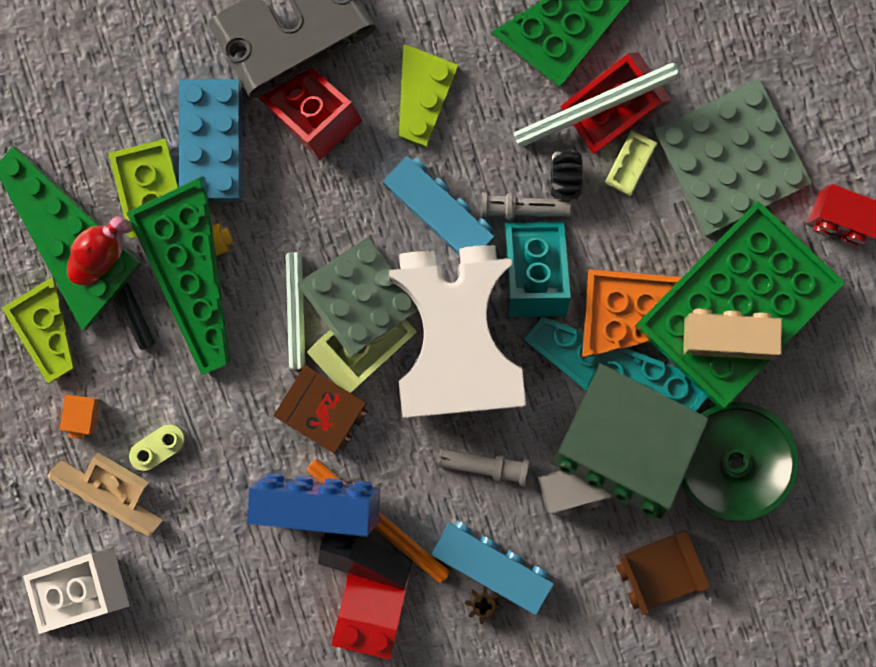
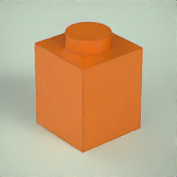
(79, 416)

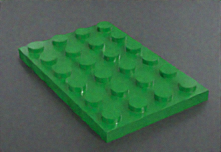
(749, 271)

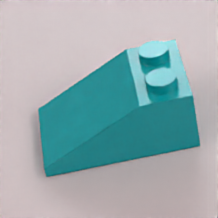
(539, 269)

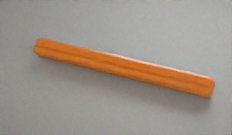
(392, 533)

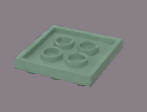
(357, 297)

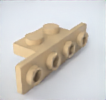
(110, 489)

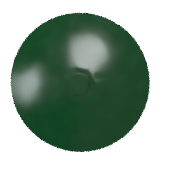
(741, 464)

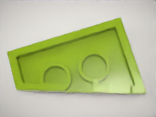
(423, 93)
(42, 329)

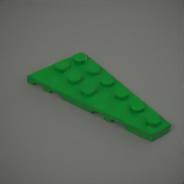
(558, 34)
(182, 254)

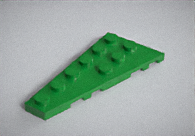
(54, 225)

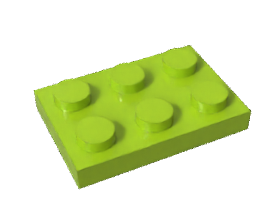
(142, 174)

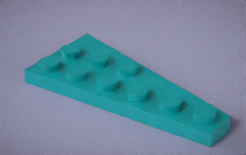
(563, 348)

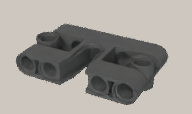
(281, 54)

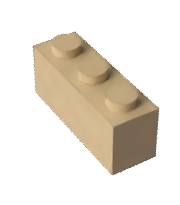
(732, 335)

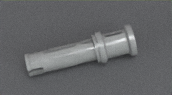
(508, 206)
(498, 468)

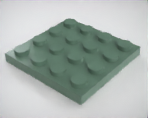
(731, 156)

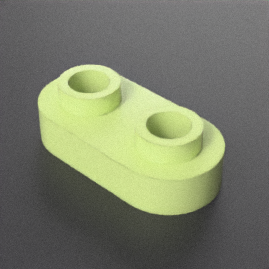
(157, 448)

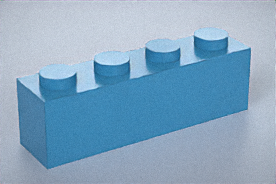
(435, 207)
(492, 567)

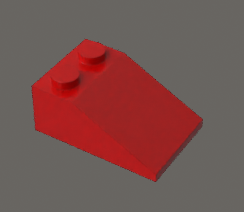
(313, 111)
(613, 123)
(368, 617)

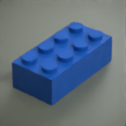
(314, 504)

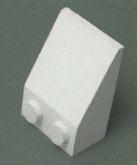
(76, 590)

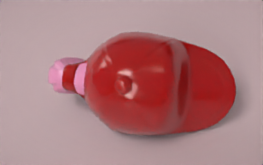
(96, 251)

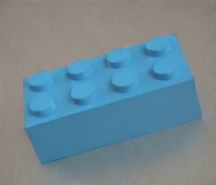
(212, 137)

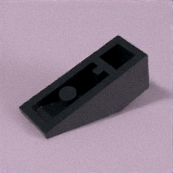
(364, 558)

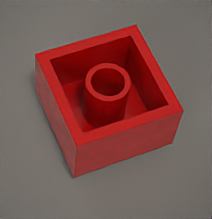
(844, 215)

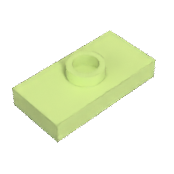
(630, 163)

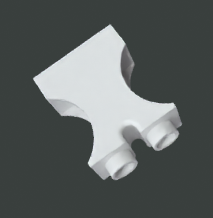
(458, 359)

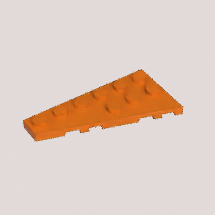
(616, 305)

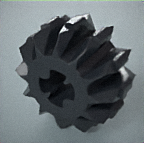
(566, 175)

